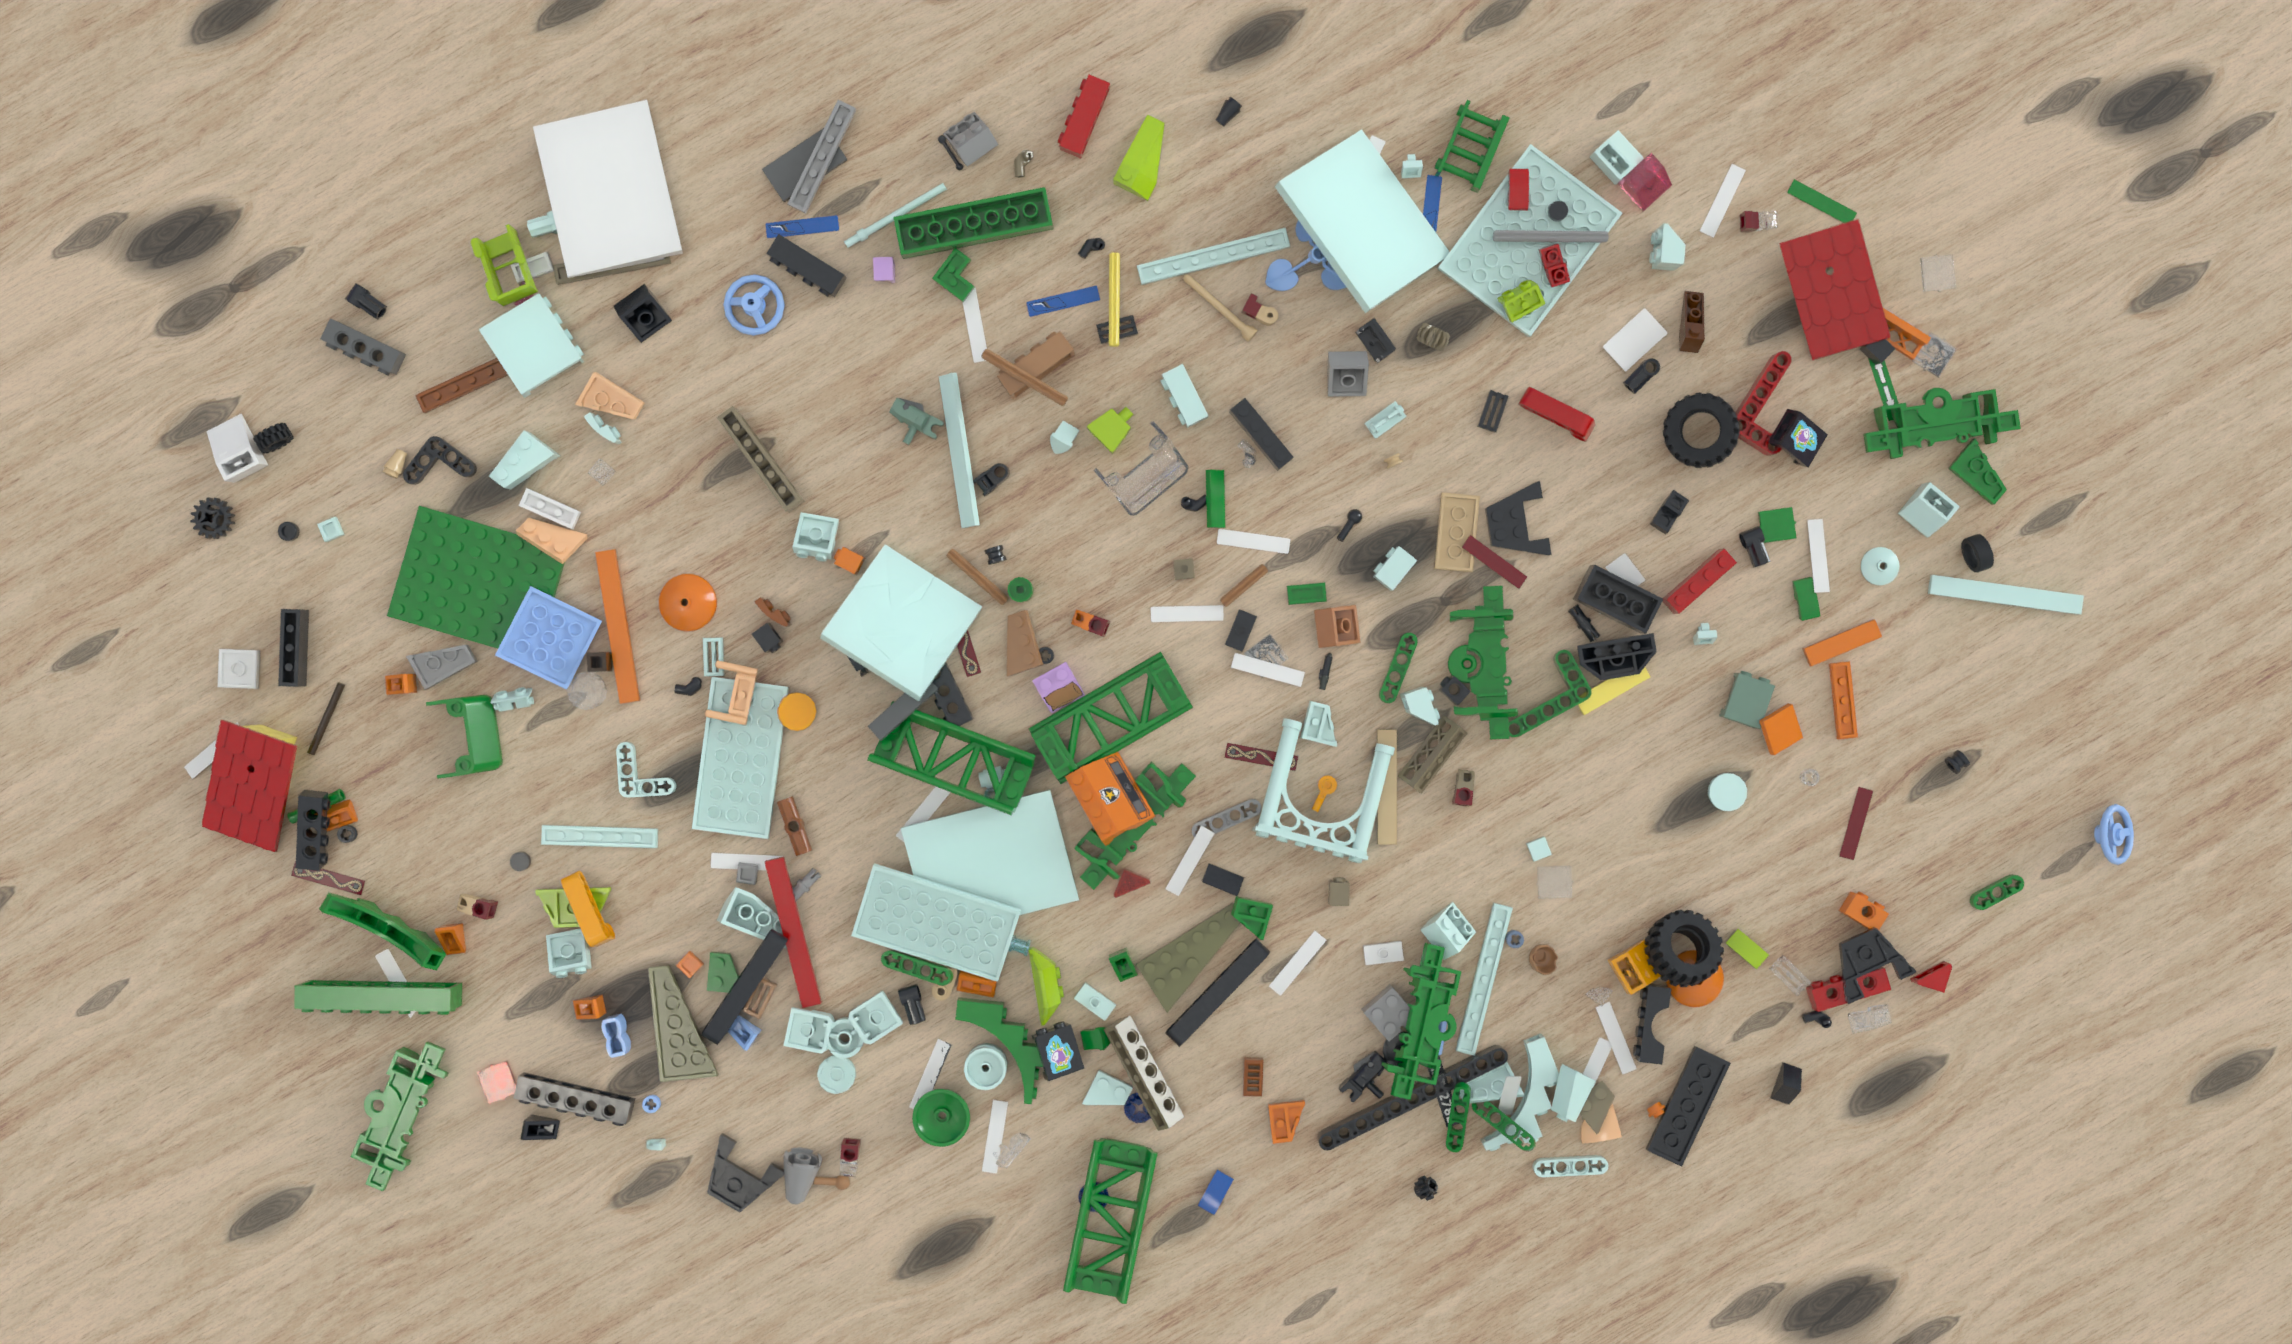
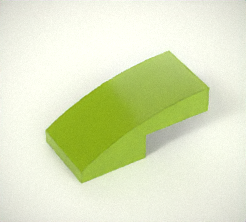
(1747, 949)

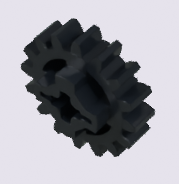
(204, 517)

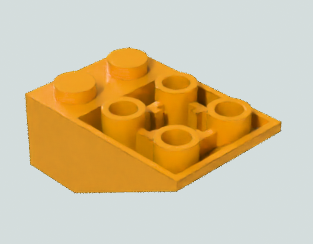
(1633, 969)

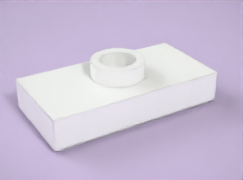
(1383, 952)

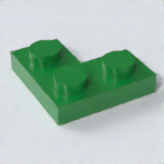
(949, 275)

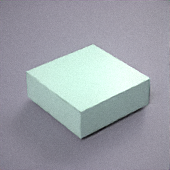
(330, 529)
(1538, 848)

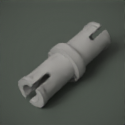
(805, 884)

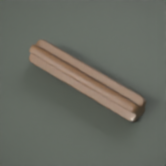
(1245, 584)

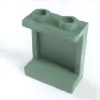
(1748, 700)

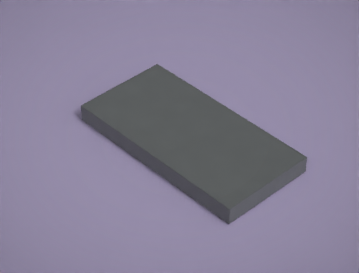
(788, 168)

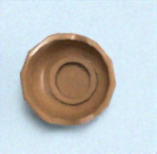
(1543, 959)

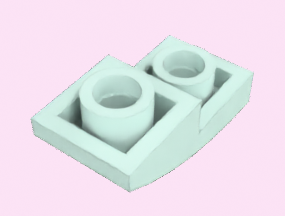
(607, 431)

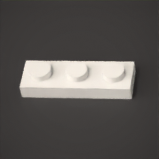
(549, 508)

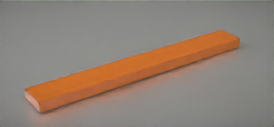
(617, 626)

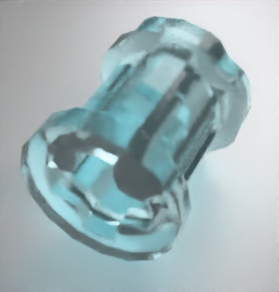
(1019, 945)

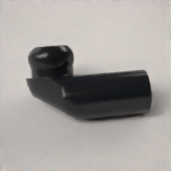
(1091, 245)
(1193, 505)
(690, 689)
(1820, 1017)

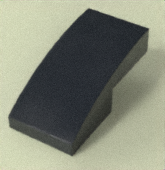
(1669, 511)

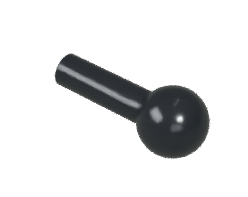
(1354, 517)

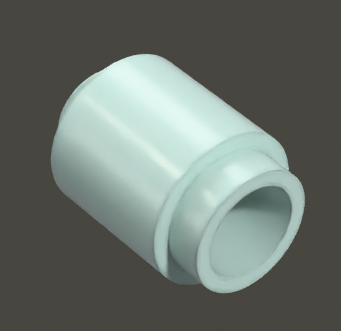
(985, 779)

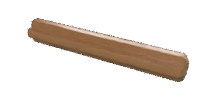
(978, 577)

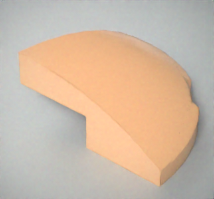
(1609, 1129)

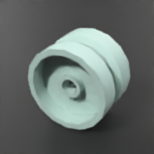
(989, 1077)

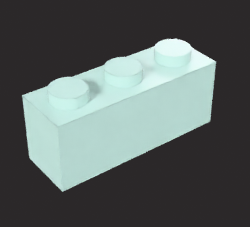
(1183, 396)

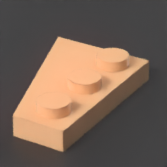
(551, 539)

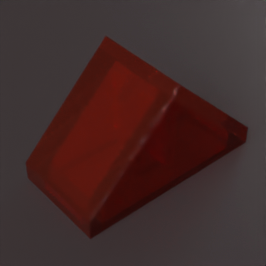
(1129, 882)

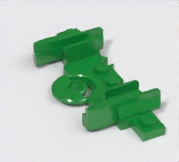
(1486, 643)

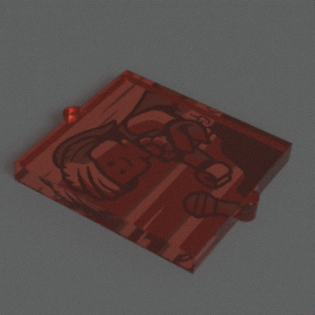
(497, 1081)

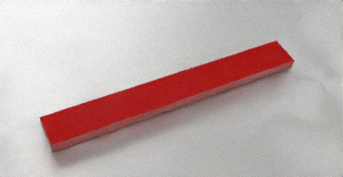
(793, 930)

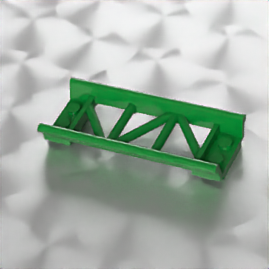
(1159, 676)
(1007, 792)
(1133, 1159)

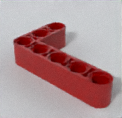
(1757, 404)

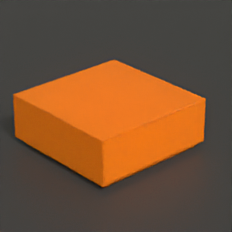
(689, 964)

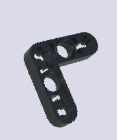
(434, 455)

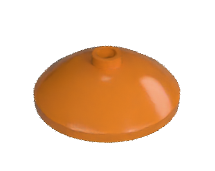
(700, 606)
(1699, 994)

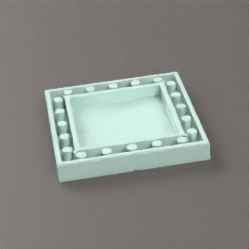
(901, 622)

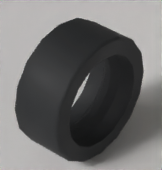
(1977, 553)

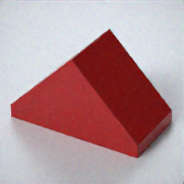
(1934, 977)

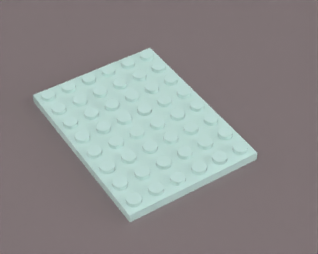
(1493, 267)

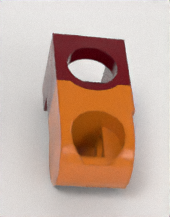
(1090, 623)

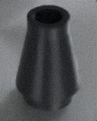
(1228, 111)

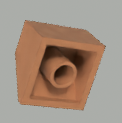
(1337, 626)

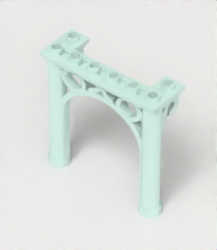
(1366, 811)

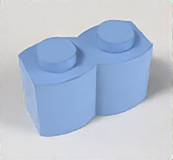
(614, 1030)

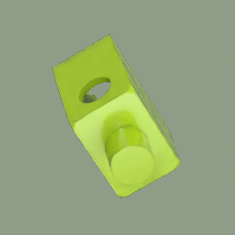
(1111, 428)

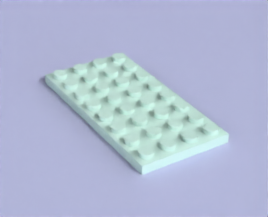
(739, 763)
(936, 922)

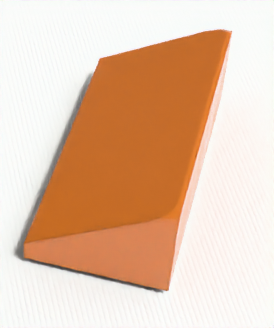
(341, 815)
(976, 984)

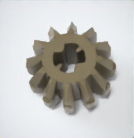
(1433, 337)

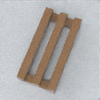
(752, 1012)

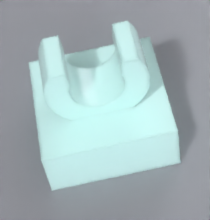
(1411, 168)
(1704, 635)

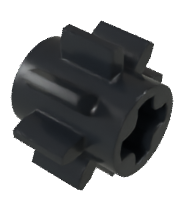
(1425, 1188)

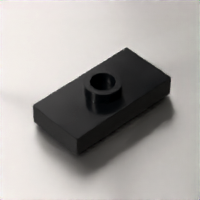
(1240, 630)

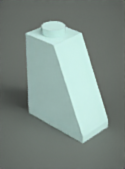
(1571, 1093)

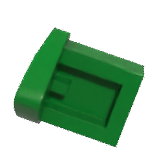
(1095, 1039)

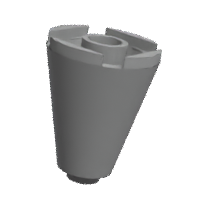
(799, 1173)

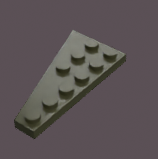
(1180, 961)

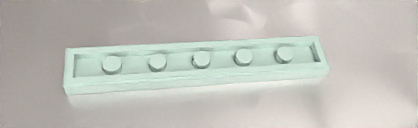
(599, 836)

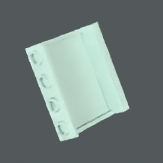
(531, 344)

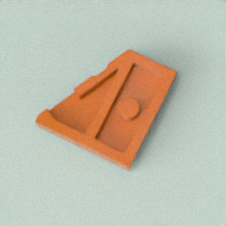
(1284, 1120)

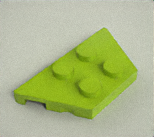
(558, 906)

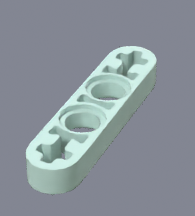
(1570, 1166)

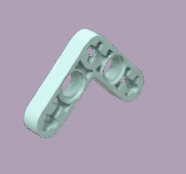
(636, 783)

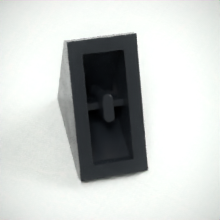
(1787, 1084)
(539, 1128)

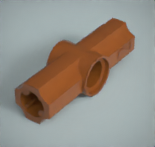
(798, 838)

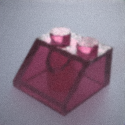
(1646, 182)

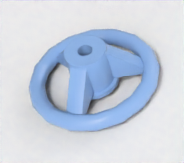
(753, 304)
(2112, 835)

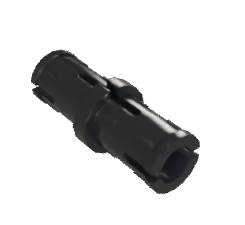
(1584, 623)

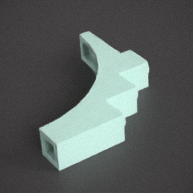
(1535, 1101)

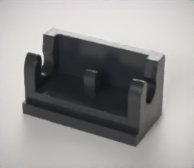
(1375, 340)

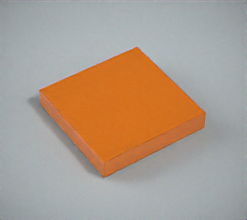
(1781, 729)

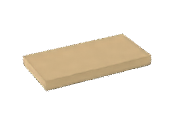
(1455, 524)

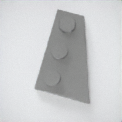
(440, 664)

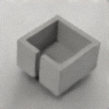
(1387, 1012)

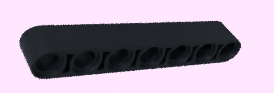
(744, 986)
(1217, 992)

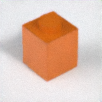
(849, 560)

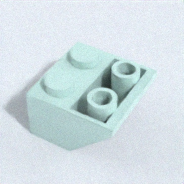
(1616, 157)
(1667, 249)
(1928, 509)
(1419, 704)
(1448, 930)

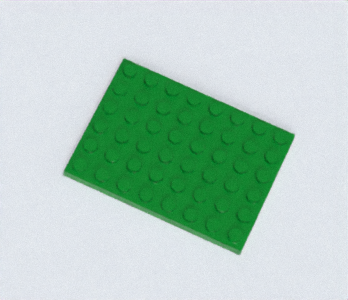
(468, 577)

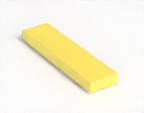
(1609, 690)

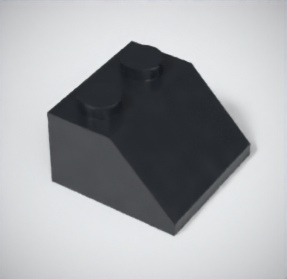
(642, 313)

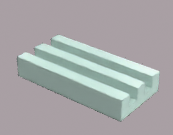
(713, 649)

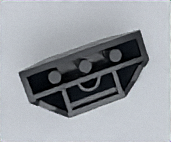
(1617, 656)

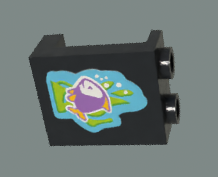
(1798, 437)
(1058, 1051)

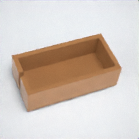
(1038, 363)

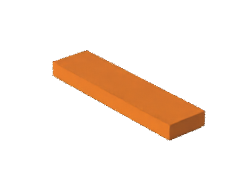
(1842, 642)
(1843, 700)

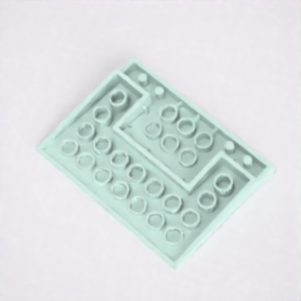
(1362, 220)
(997, 854)

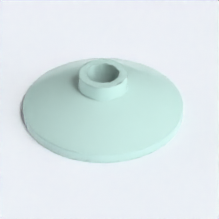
(1871, 566)

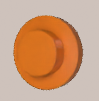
(1656, 1110)

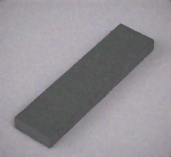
(898, 712)

